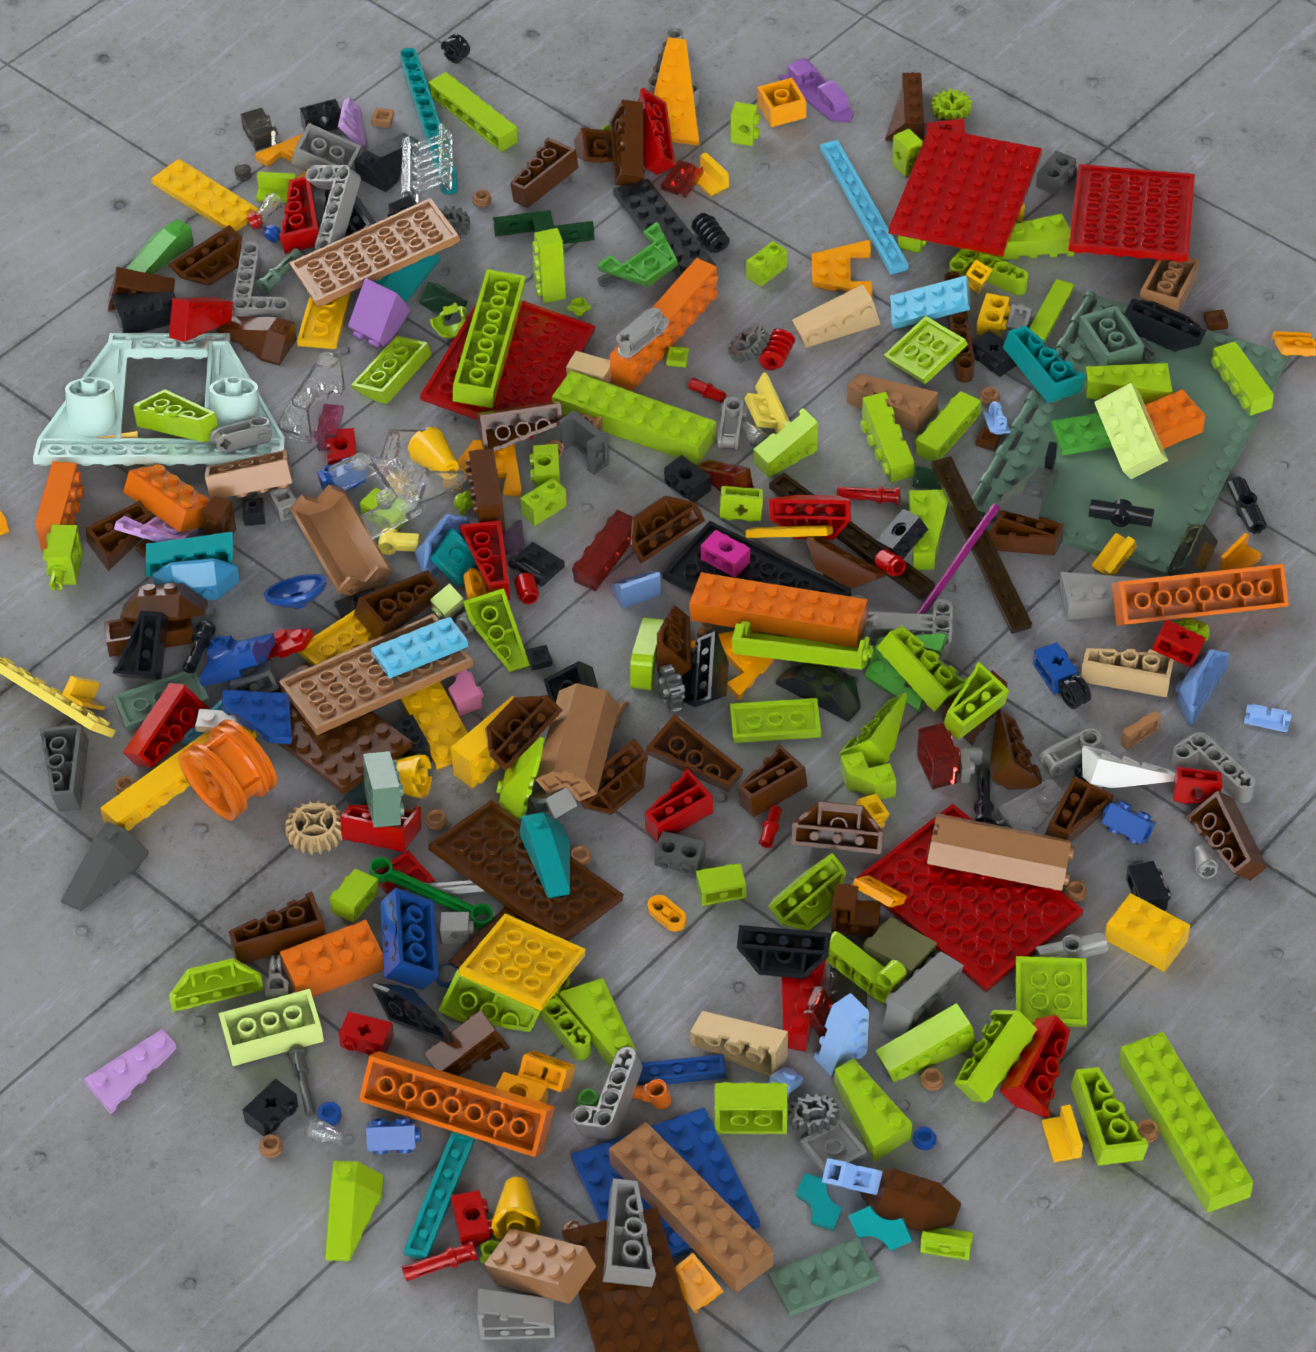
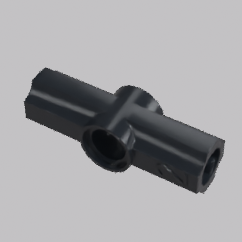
(1246, 505)
(1121, 513)

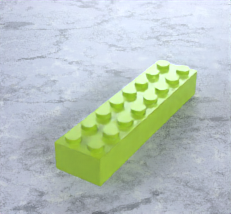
(489, 338)
(638, 417)
(1185, 1122)

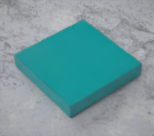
(453, 557)

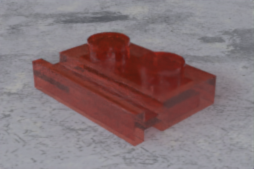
(682, 178)
(818, 1010)

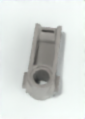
(641, 332)
(732, 417)
(241, 434)
(1068, 752)

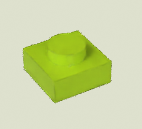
(677, 356)

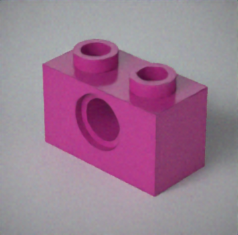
(725, 553)

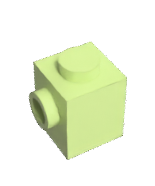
(446, 602)

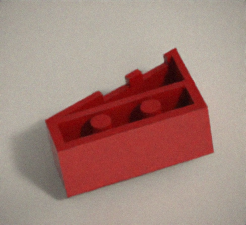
(680, 807)
(358, 828)

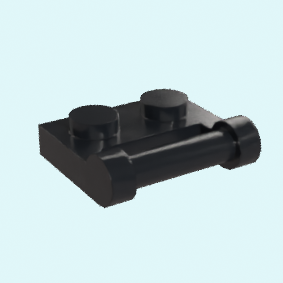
(538, 559)

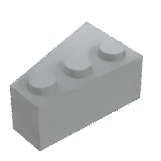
(514, 1316)

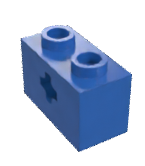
(1053, 666)

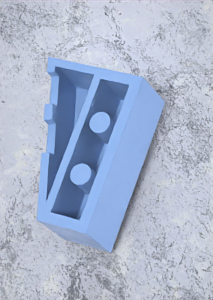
(845, 1034)

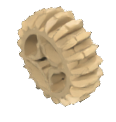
(315, 821)

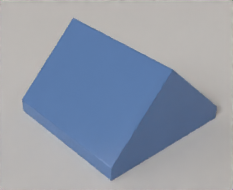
(637, 588)

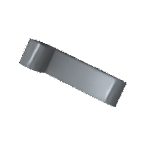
(1208, 755)
(613, 1100)

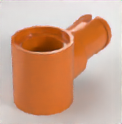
(650, 1092)

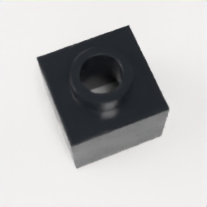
(253, 511)

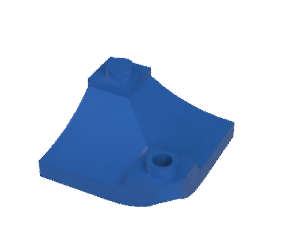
(231, 657)

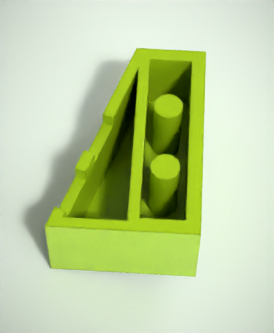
(788, 446)

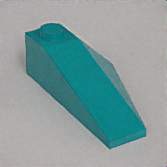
(549, 852)

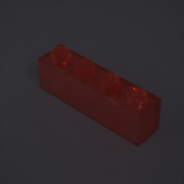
(604, 551)

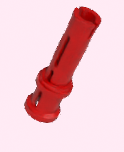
(880, 495)
(451, 1257)

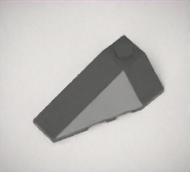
(1030, 493)
(106, 861)

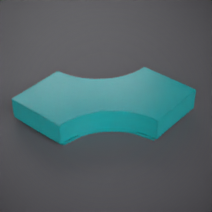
(814, 1194)
(869, 1223)

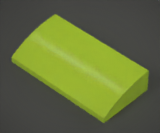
(392, 369)

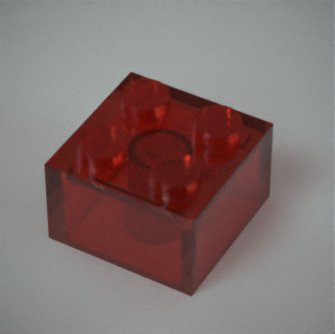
(938, 755)

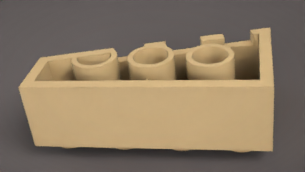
(837, 318)
(1128, 670)
(741, 1042)

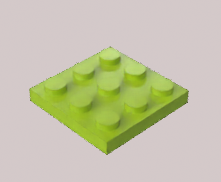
(925, 350)
(1052, 988)

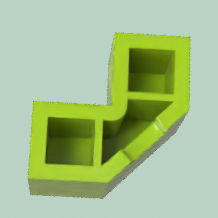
(869, 781)

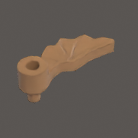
(703, 629)
(622, 707)

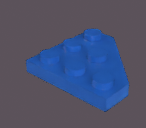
(261, 712)

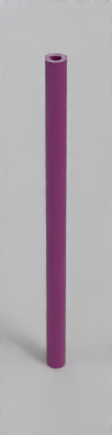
(958, 559)

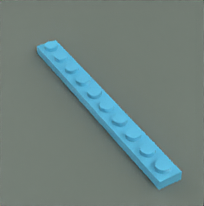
(864, 207)

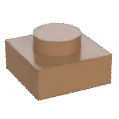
(382, 117)

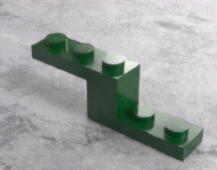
(542, 221)

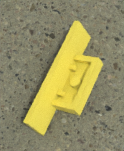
(766, 406)

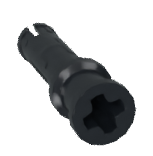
(200, 640)
(983, 806)

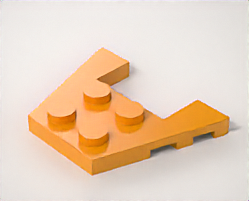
(284, 149)
(832, 267)
(506, 467)
(748, 666)

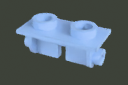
(996, 420)
(1271, 719)

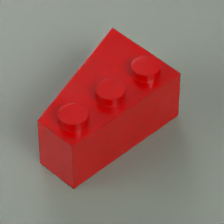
(197, 316)

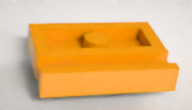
(1295, 343)
(879, 891)
(696, 1283)

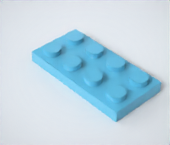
(930, 301)
(419, 647)

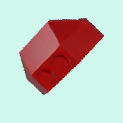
(811, 511)

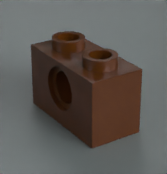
(218, 516)

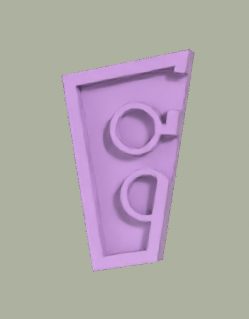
(351, 122)

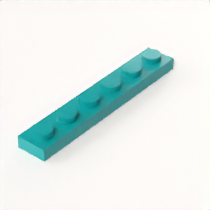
(439, 1196)

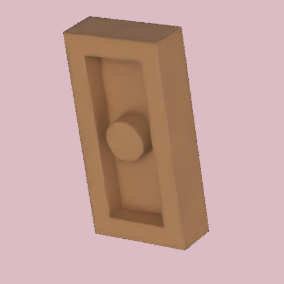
(1140, 730)

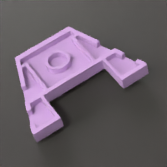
(154, 530)

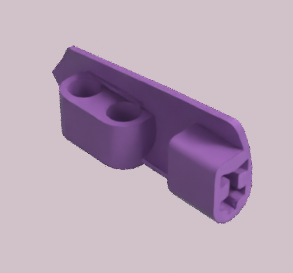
(822, 95)

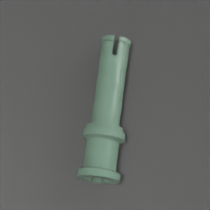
(274, 275)

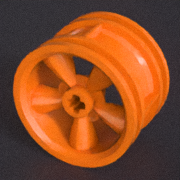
(228, 769)

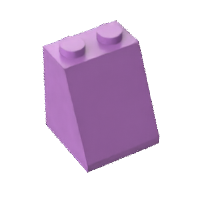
(377, 314)

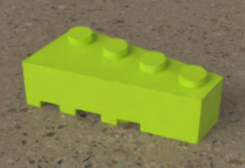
(598, 1014)

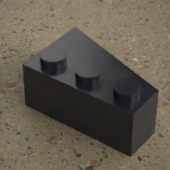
(142, 310)

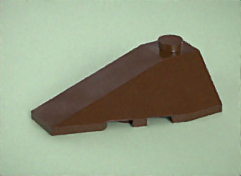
(594, 145)
(264, 336)
(1010, 757)

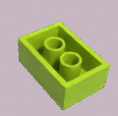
(751, 1108)

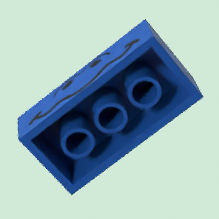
(409, 939)

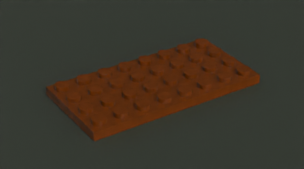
(340, 751)
(492, 856)
(634, 1315)

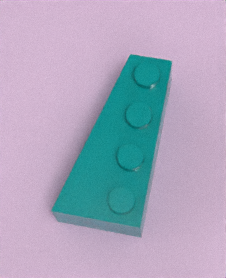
(1042, 365)
(187, 549)

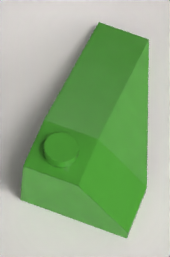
(163, 247)

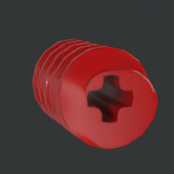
(777, 349)

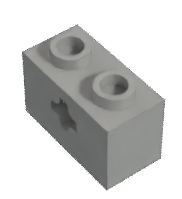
(554, 803)

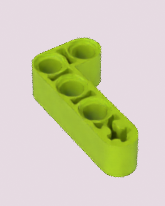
(1003, 273)
(645, 655)
(863, 969)
(566, 1020)

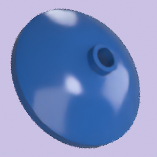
(295, 591)

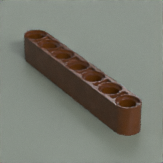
(959, 324)

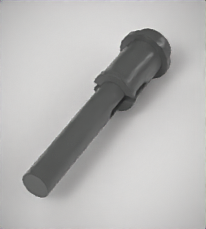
(297, 1056)

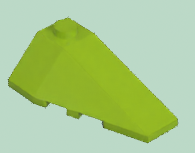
(880, 734)
(519, 780)

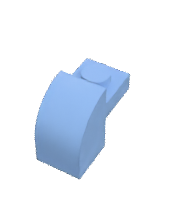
(851, 1176)

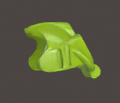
(449, 331)

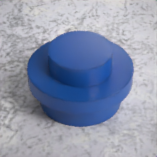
(272, 233)
(924, 1138)

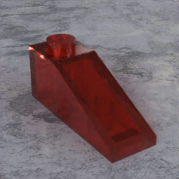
(727, 474)

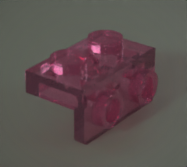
(328, 424)

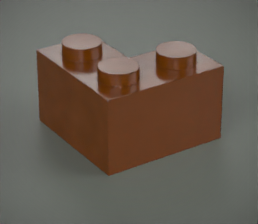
(854, 915)

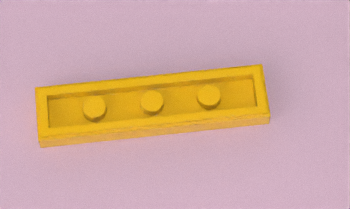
(789, 531)

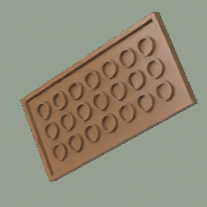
(374, 252)
(356, 683)

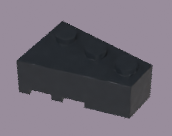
(146, 648)

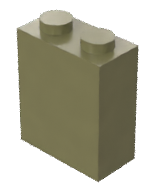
(900, 943)

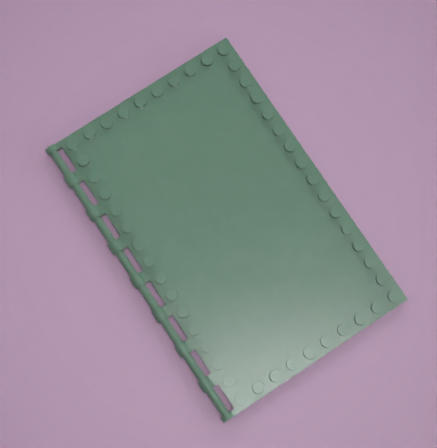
(1178, 490)

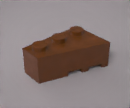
(133, 281)
(1026, 534)
(112, 544)
(772, 782)

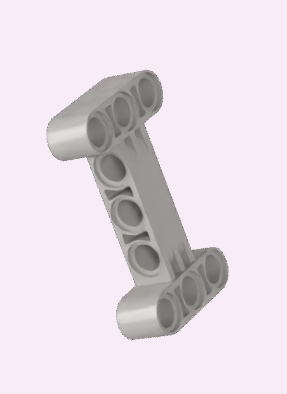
(939, 622)

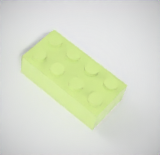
(1131, 431)
(271, 1027)

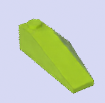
(496, 625)
(469, 997)
(353, 1198)

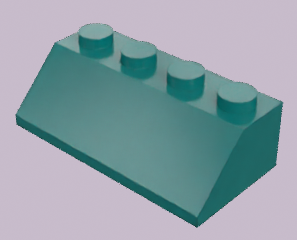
(409, 278)

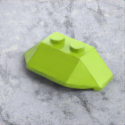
(809, 896)
(214, 983)

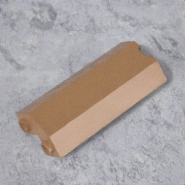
(341, 541)
(578, 741)
(1000, 852)

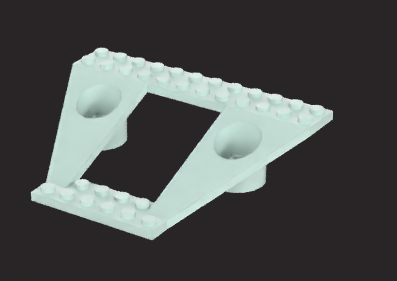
(97, 405)

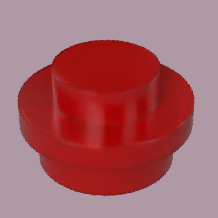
(255, 220)

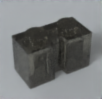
(259, 129)

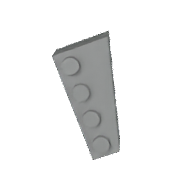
(1088, 594)
(920, 994)
(627, 1245)

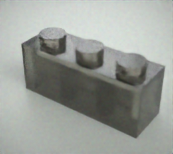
(1193, 551)

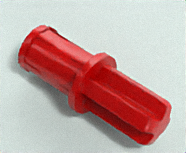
(707, 390)
(770, 827)

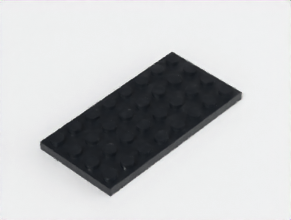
(763, 567)

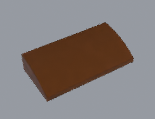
(118, 631)

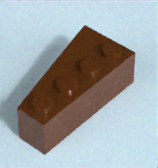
(627, 142)

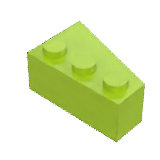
(975, 702)

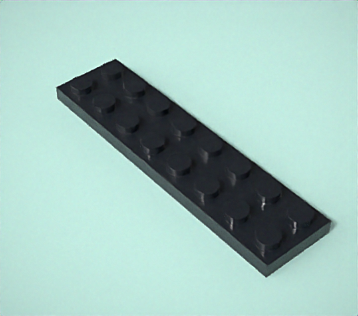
(647, 207)

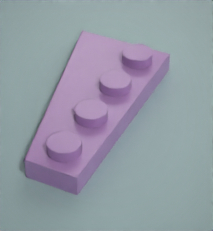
(120, 1076)

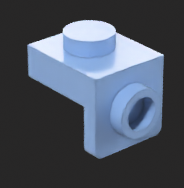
(788, 1076)

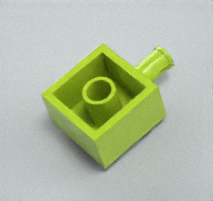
(63, 555)

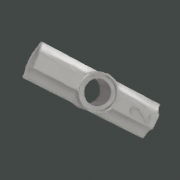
(1081, 947)

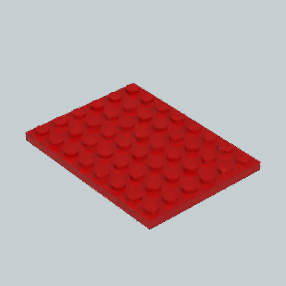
(965, 191)
(1132, 213)
(534, 364)
(970, 914)

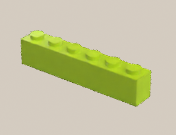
(473, 112)

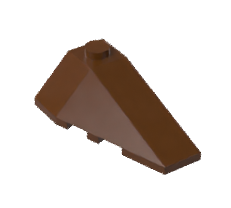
(674, 642)

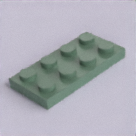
(138, 702)
(823, 1276)

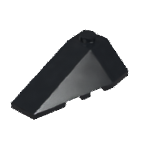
(575, 673)

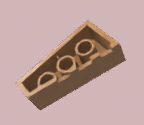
(910, 404)

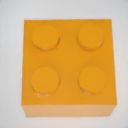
(781, 102)

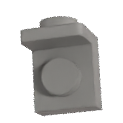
(1019, 316)
(969, 758)

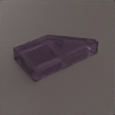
(514, 539)

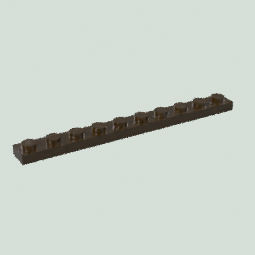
(860, 541)
(984, 548)

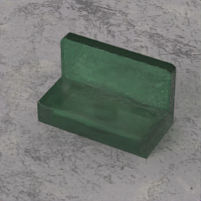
(437, 296)
(925, 478)

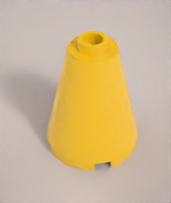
(432, 451)
(414, 775)
(515, 1209)

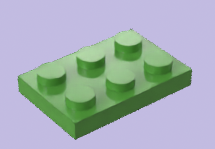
(1080, 434)

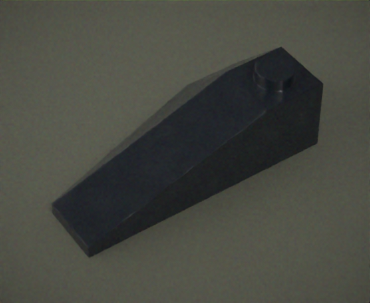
(382, 163)
(408, 1009)

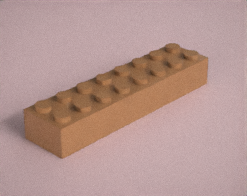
(692, 1207)

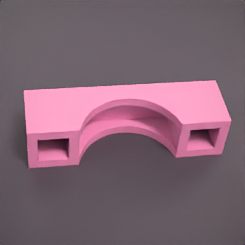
(465, 694)

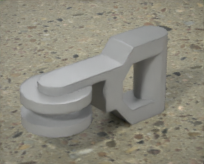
(276, 978)

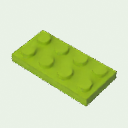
(775, 720)

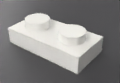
(209, 719)

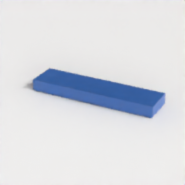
(684, 1070)

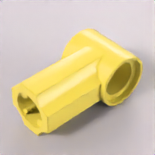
(396, 541)

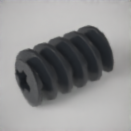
(710, 233)

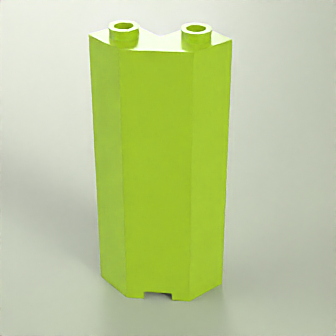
(799, 649)

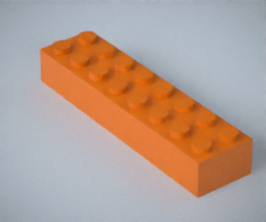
(682, 306)
(1200, 594)
(779, 609)
(456, 1104)

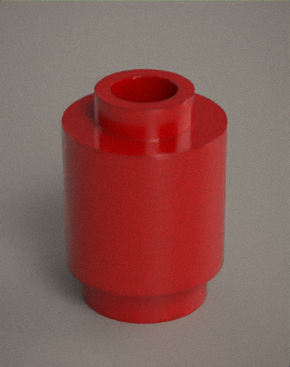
(890, 562)
(526, 588)

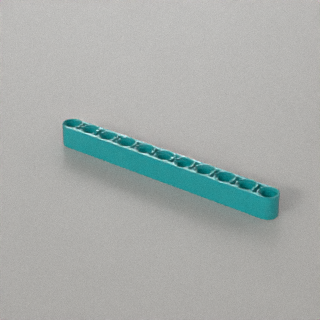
(423, 105)

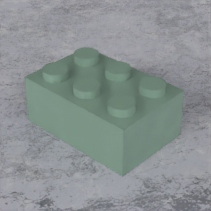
(1110, 337)
(383, 789)

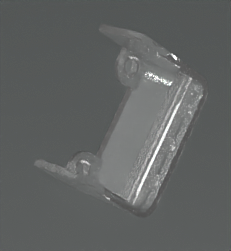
(395, 503)

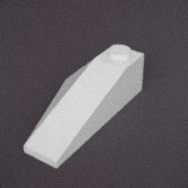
(1109, 771)

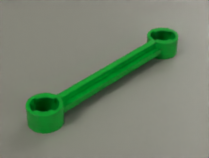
(429, 892)

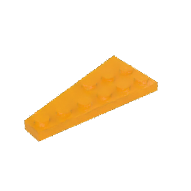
(676, 90)

